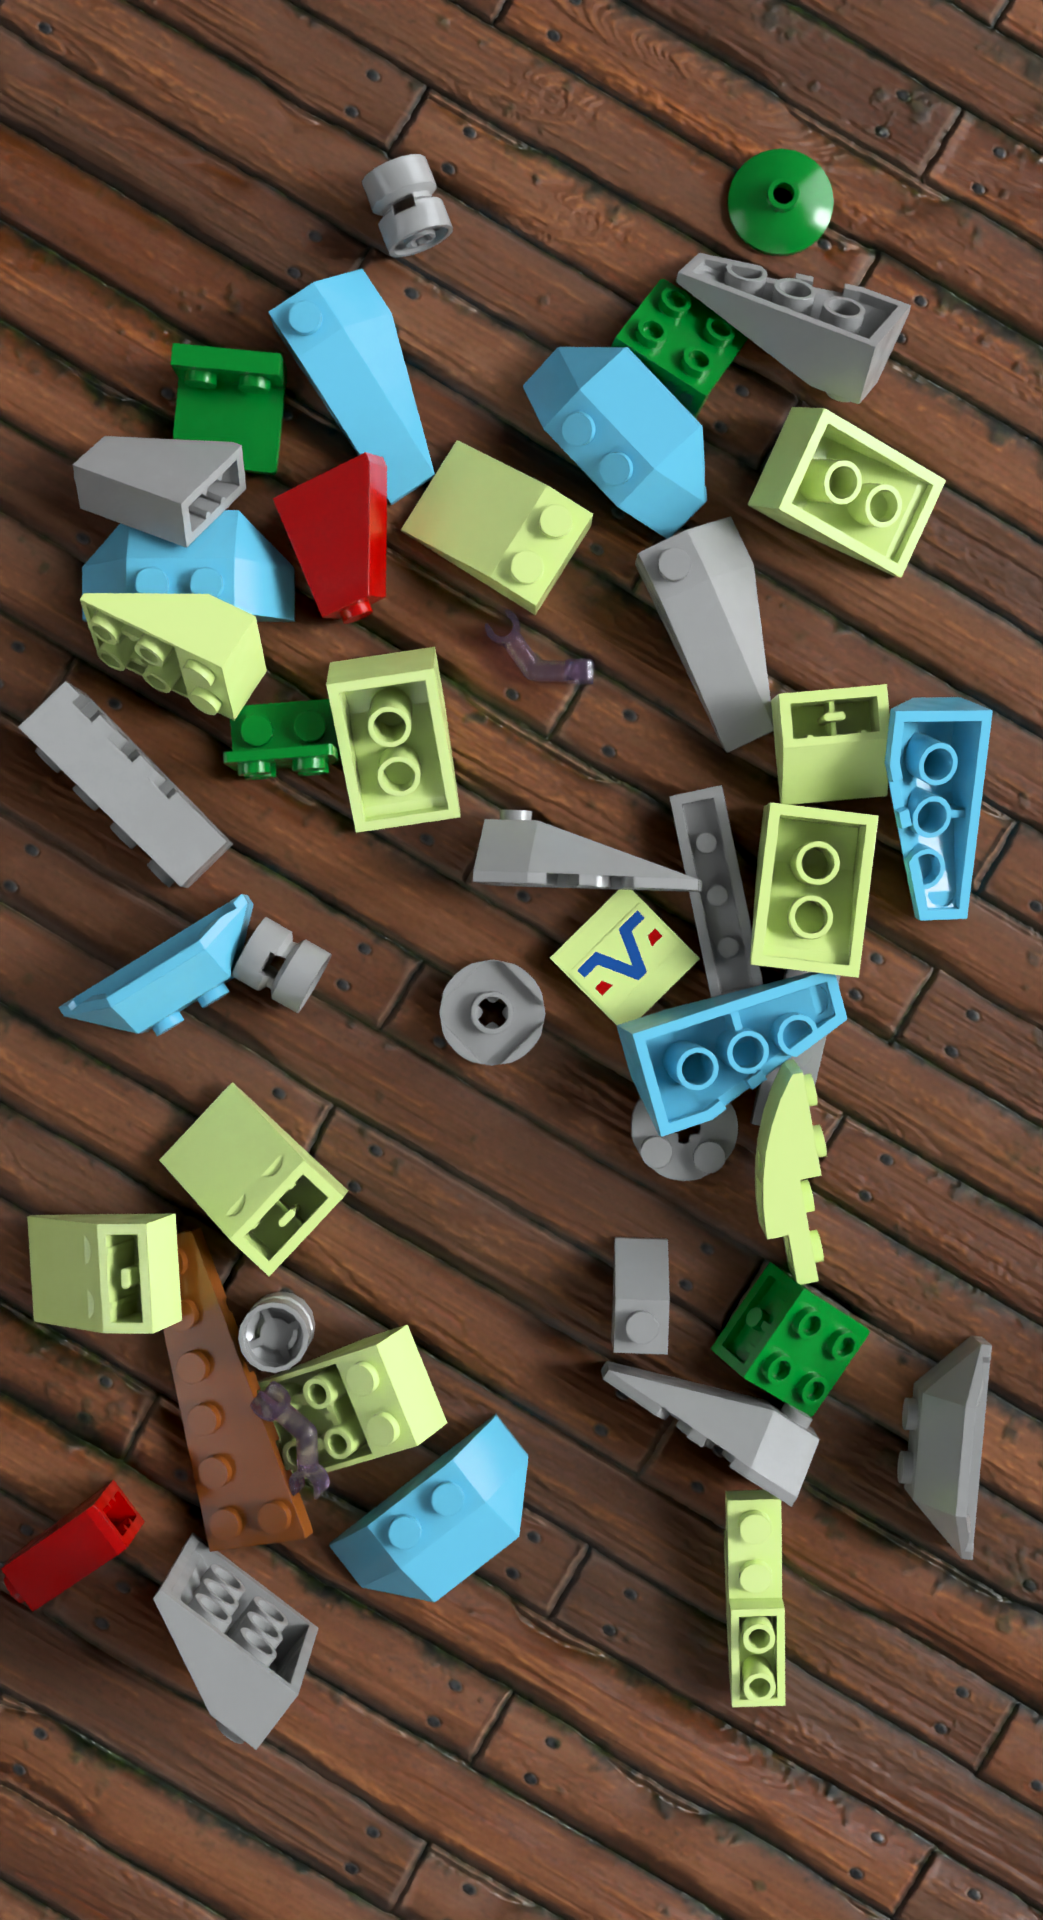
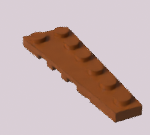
(230, 1448)

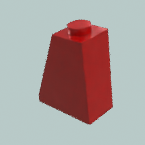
(341, 535)
(72, 1547)

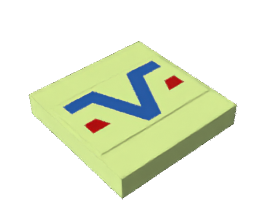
(624, 957)

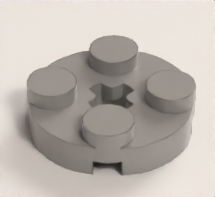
(492, 1042)
(689, 1160)

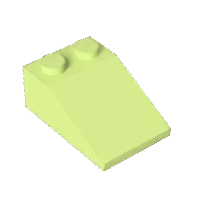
(846, 489)
(498, 525)
(393, 739)
(812, 889)

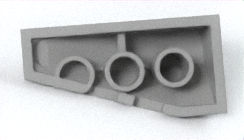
(540, 855)

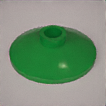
(774, 226)

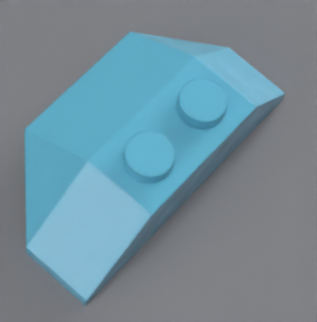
(623, 432)
(223, 561)
(170, 976)
(442, 1519)

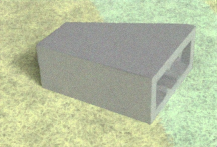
(160, 483)

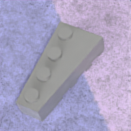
(126, 785)

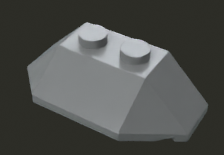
(947, 1441)

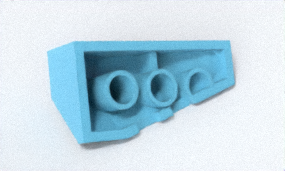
(357, 367)
(936, 793)
(714, 1049)

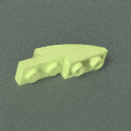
(786, 1154)
(754, 1598)

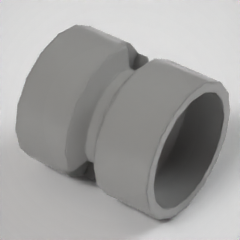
(403, 196)
(298, 974)
(276, 1332)

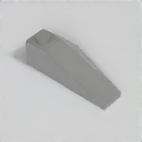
(816, 333)
(712, 614)
(757, 1436)

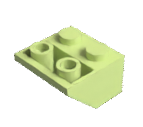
(831, 744)

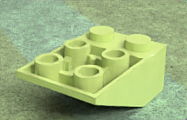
(180, 645)
(252, 1178)
(105, 1271)
(361, 1401)

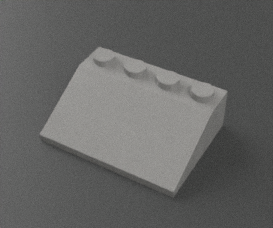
(236, 1641)

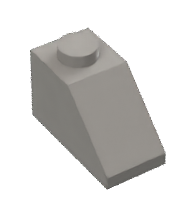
(640, 1296)

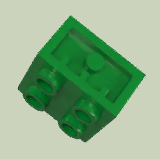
(681, 343)
(231, 399)
(283, 736)
(789, 1340)

